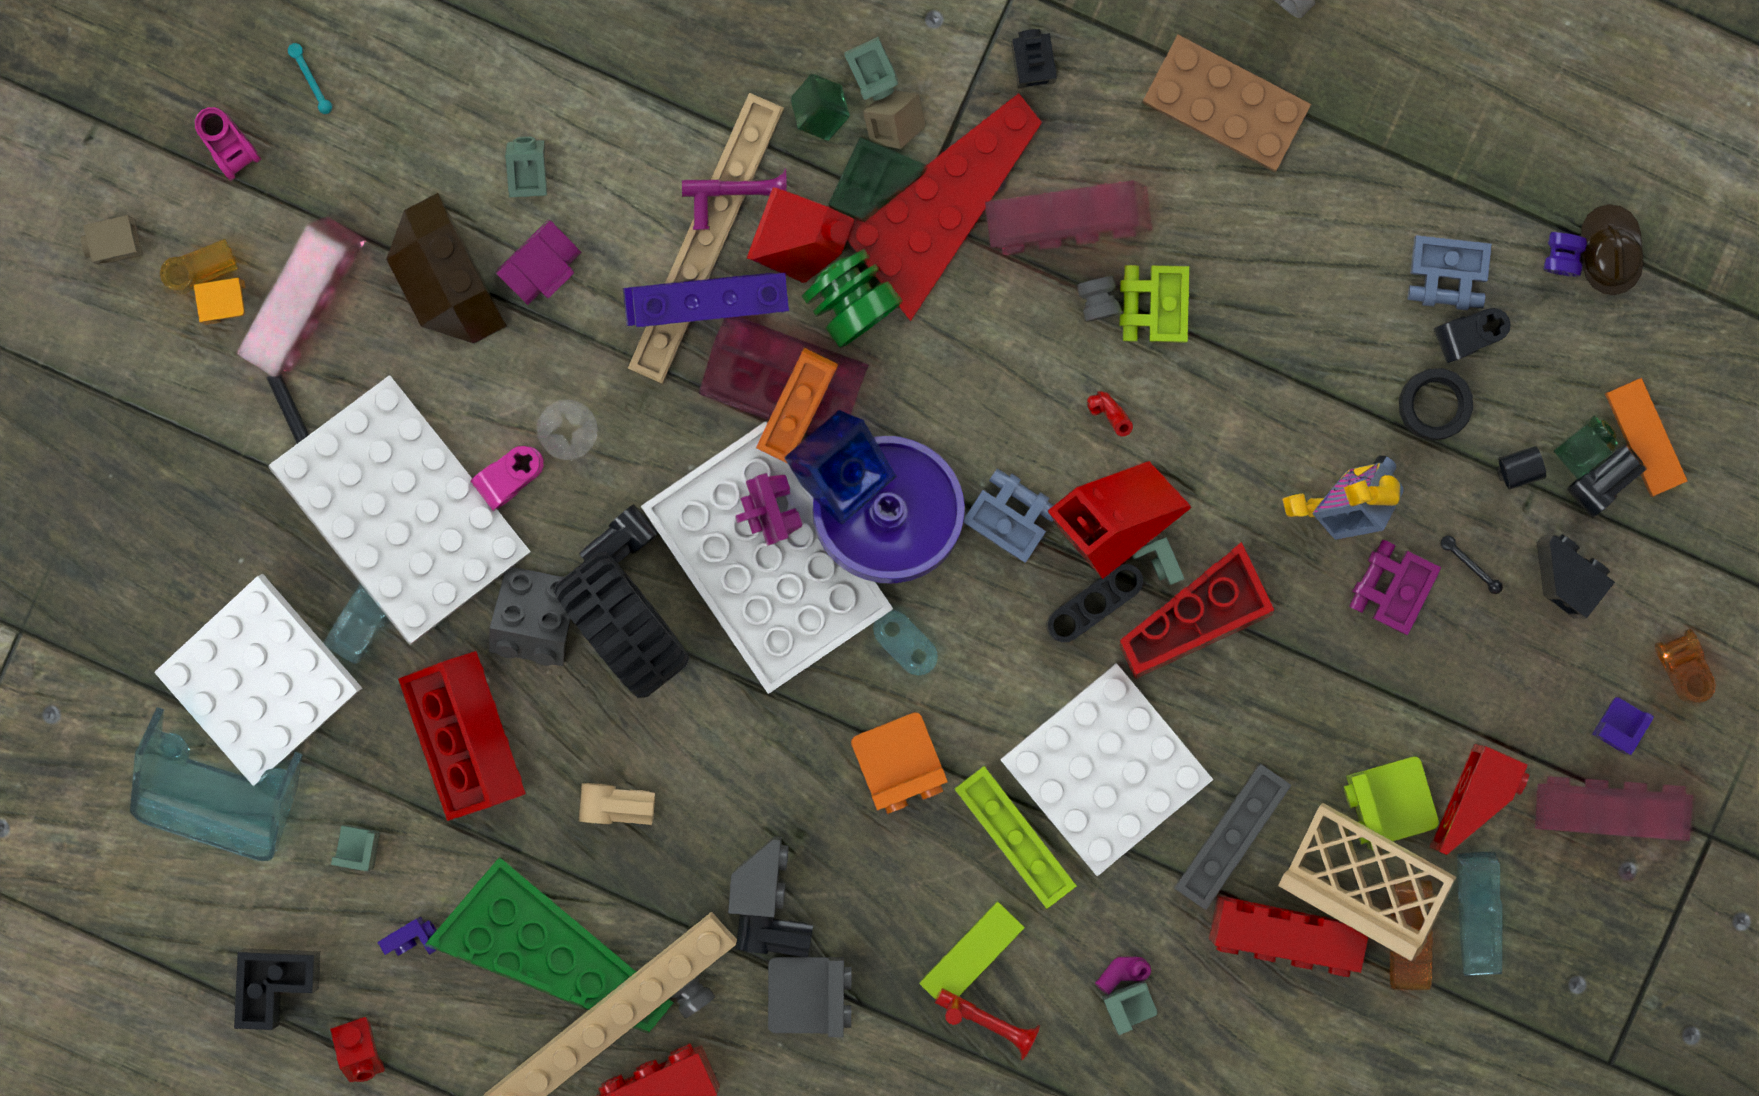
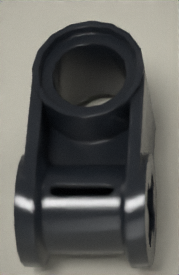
(1466, 334)

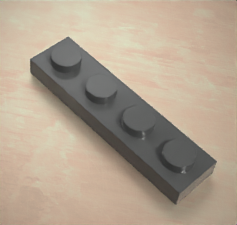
(1232, 836)

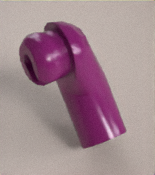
(1123, 969)

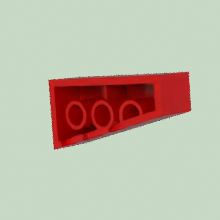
(1208, 610)
(1287, 935)

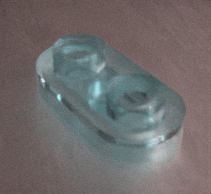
(905, 643)

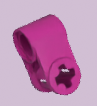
(226, 144)
(503, 480)

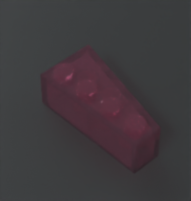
(1068, 216)
(300, 295)

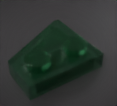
(873, 180)

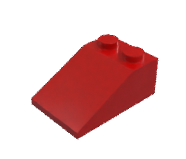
(1481, 792)

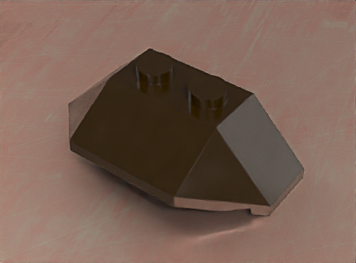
(441, 275)

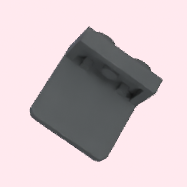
(529, 619)
(808, 995)

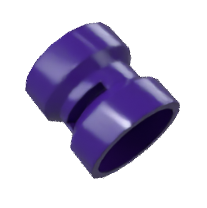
(1565, 263)

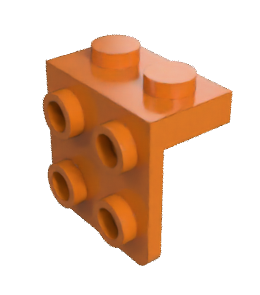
(899, 762)

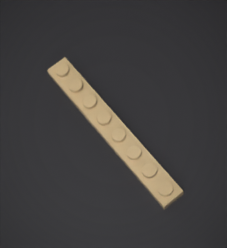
(619, 1011)

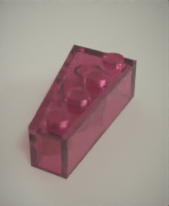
(1615, 810)

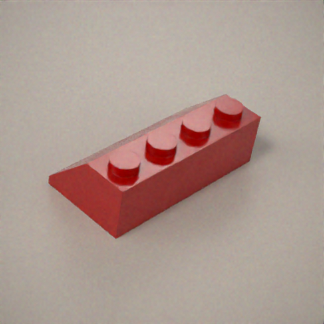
(461, 736)

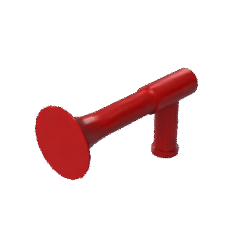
(959, 1007)

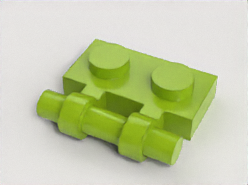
(1168, 303)

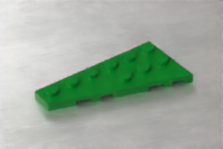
(531, 940)

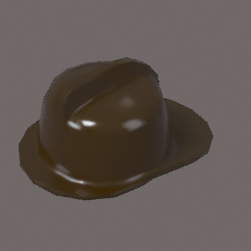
(1613, 249)

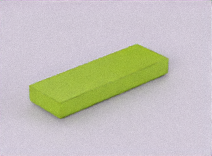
(973, 952)

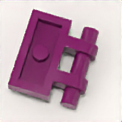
(1405, 592)

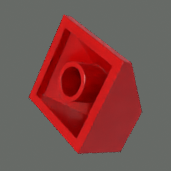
(798, 236)

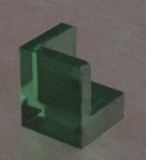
(820, 107)

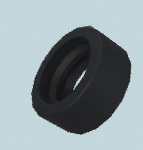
(1463, 413)

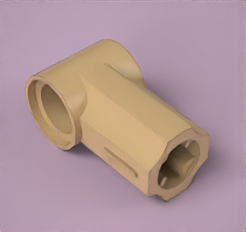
(607, 805)

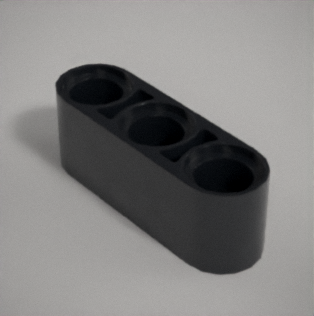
(1082, 618)

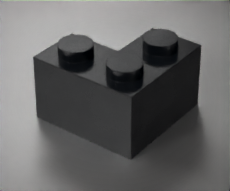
(262, 978)

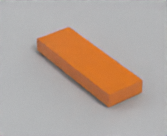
(797, 404)
(1646, 436)

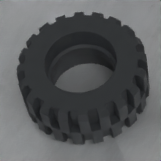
(621, 624)

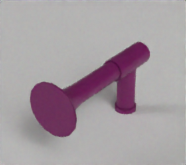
(714, 188)

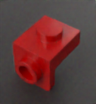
(356, 1050)

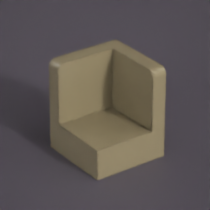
(894, 119)

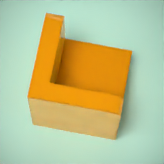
(219, 300)

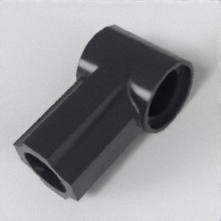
(1521, 468)
(1601, 485)
(625, 536)
(768, 934)

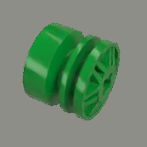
(851, 298)

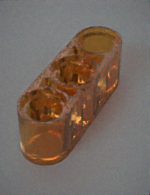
(1418, 972)

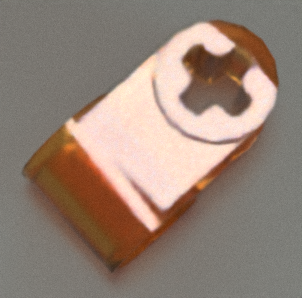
(1685, 665)

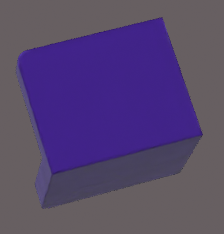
(1622, 726)

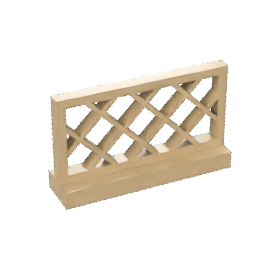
(1359, 912)

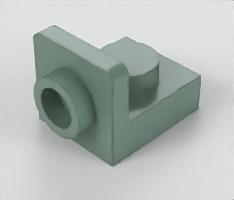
(526, 167)
(1165, 563)

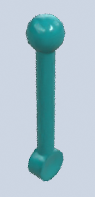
(296, 52)

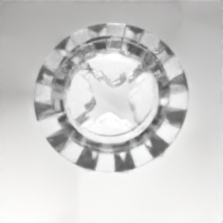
(576, 414)

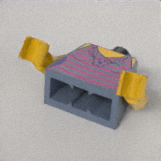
(1357, 502)

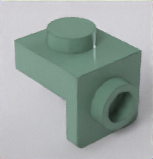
(872, 69)

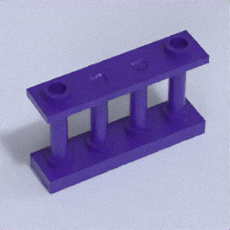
(705, 299)

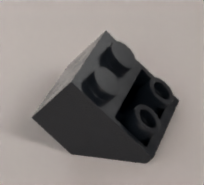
(1569, 579)

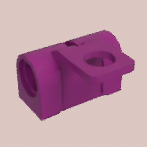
(540, 263)

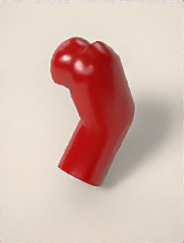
(1113, 412)

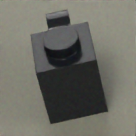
(1033, 59)

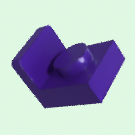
(403, 938)

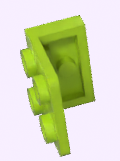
(1392, 800)

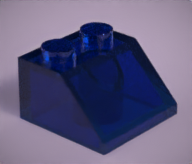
(841, 465)

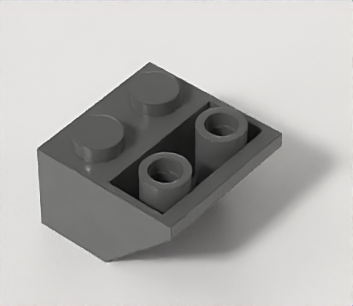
(755, 882)

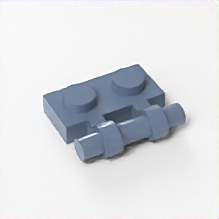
(1451, 260)
(1004, 525)

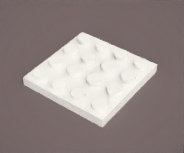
(258, 679)
(1106, 769)

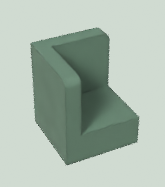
(356, 848)
(1130, 1006)

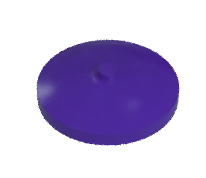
(903, 527)

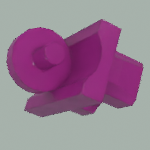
(763, 511)

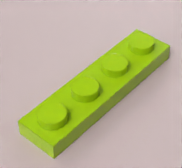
(1015, 837)

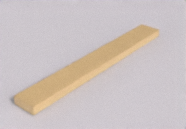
(703, 247)

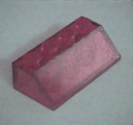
(755, 362)

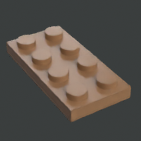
(1226, 103)

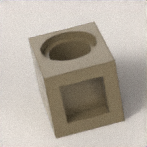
(111, 240)

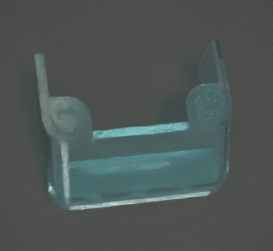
(209, 801)

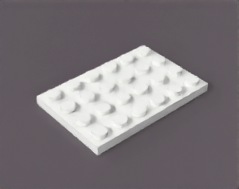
(399, 510)
(775, 601)

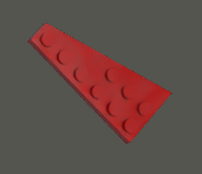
(931, 218)

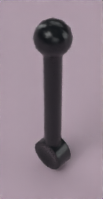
(1449, 544)

